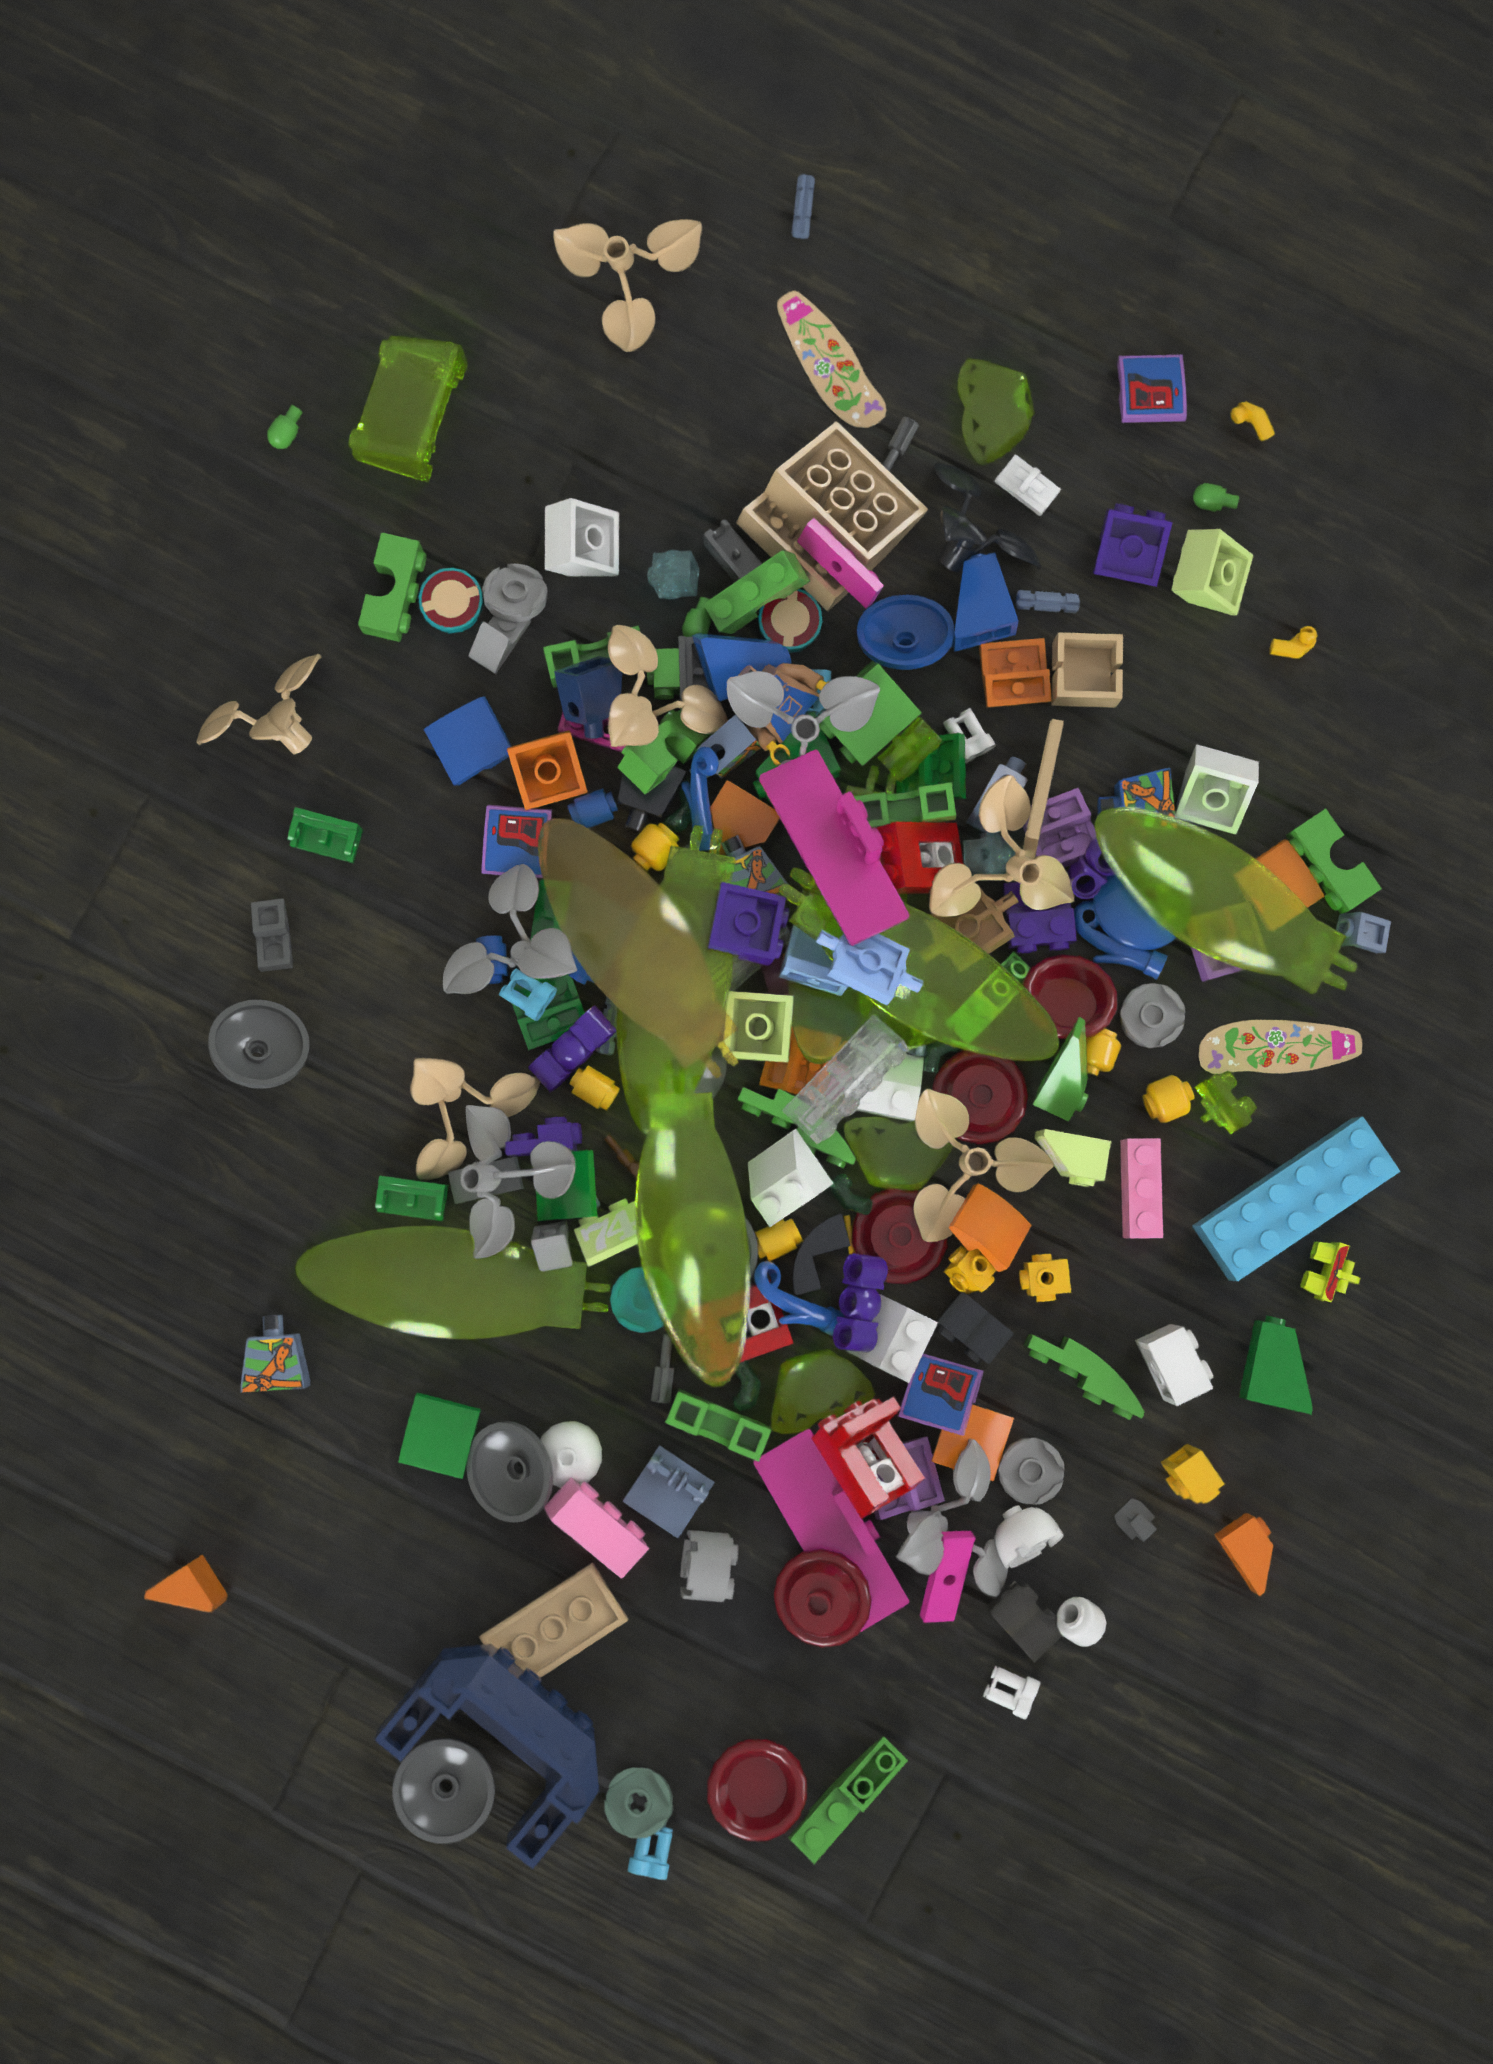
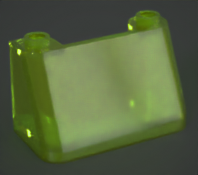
(407, 404)

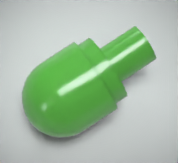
(284, 428)
(1213, 497)
(697, 620)

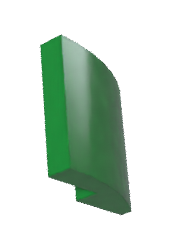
(940, 767)
(558, 1016)
(580, 1197)
(439, 1435)

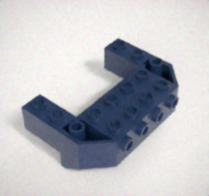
(520, 1716)

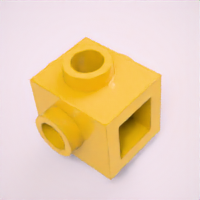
(969, 1270)
(1057, 1277)

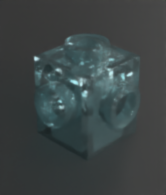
(674, 574)
(987, 854)

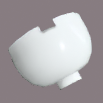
(572, 1452)
(1024, 1535)

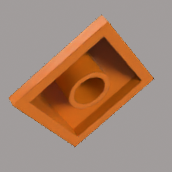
(547, 770)
(191, 1587)

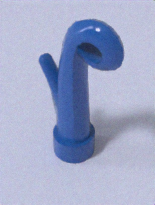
(703, 763)
(1147, 961)
(801, 1310)

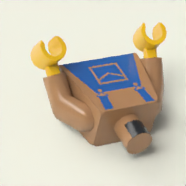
(799, 695)

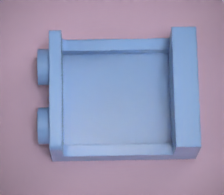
(808, 964)

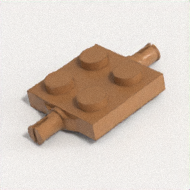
(984, 922)

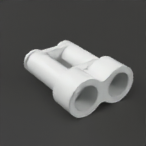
(979, 742)
(1024, 1695)

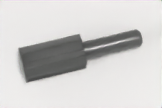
(900, 441)
(663, 1375)

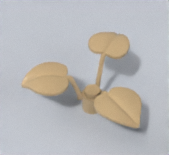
(586, 245)
(632, 716)
(279, 723)
(1042, 879)
(442, 1081)
(940, 1121)

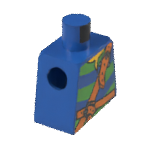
(1145, 791)

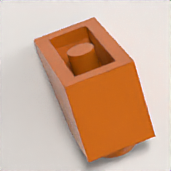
(1248, 1549)

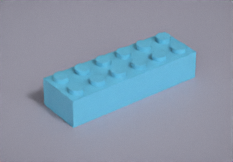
(1296, 1198)

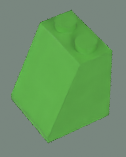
(890, 716)

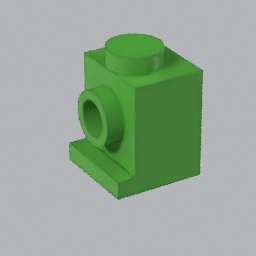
(666, 675)

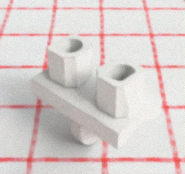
(1027, 485)

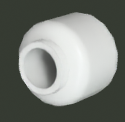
(1081, 1621)

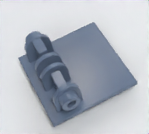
(668, 1491)

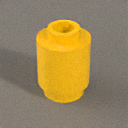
(594, 1087)
(778, 1239)

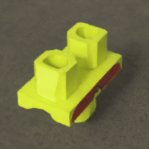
(1333, 1257)

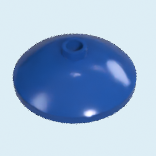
(905, 632)
(1126, 920)

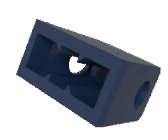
(588, 692)

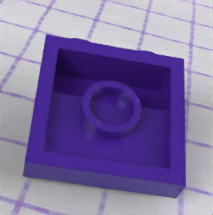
(1132, 545)
(748, 923)
(1037, 928)
(554, 1130)

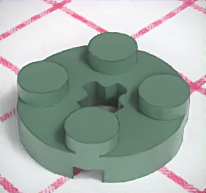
(620, 1796)

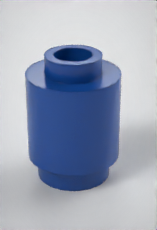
(593, 808)
(495, 945)

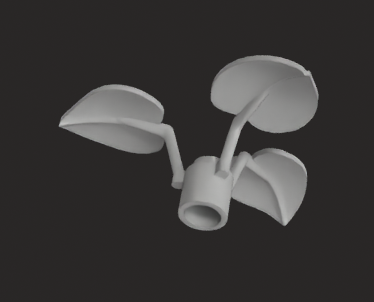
(846, 701)
(541, 957)
(552, 1171)
(924, 1546)

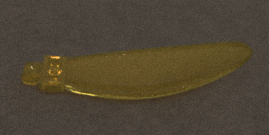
(633, 942)

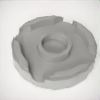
(515, 593)
(1152, 1015)
(1031, 1471)

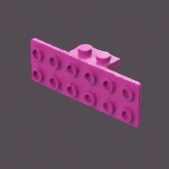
(836, 846)
(825, 1517)

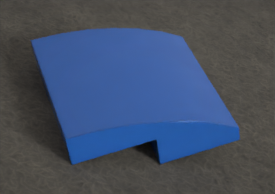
(468, 740)

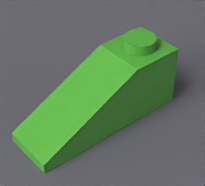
(1066, 1079)

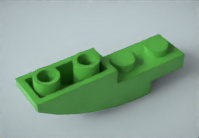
(834, 1147)
(1097, 1377)
(846, 1798)

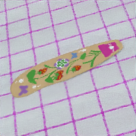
(830, 362)
(1277, 1046)

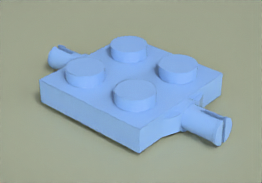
(870, 966)

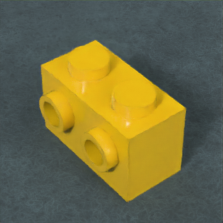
(1192, 1475)

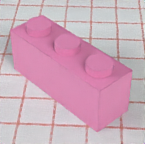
(1141, 1188)
(597, 1526)

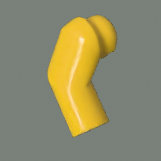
(1254, 415)
(1296, 646)

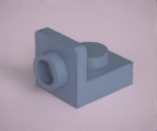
(1364, 931)

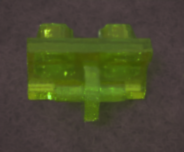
(910, 749)
(1221, 1103)

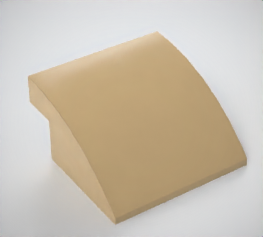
(842, 490)

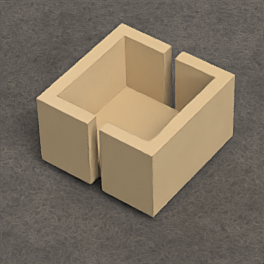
(1084, 668)

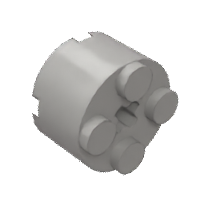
(707, 1566)

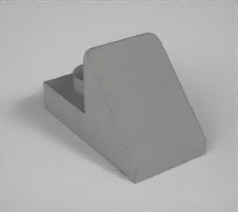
(496, 642)
(551, 1246)

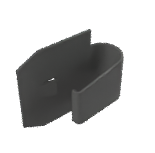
(1135, 1520)

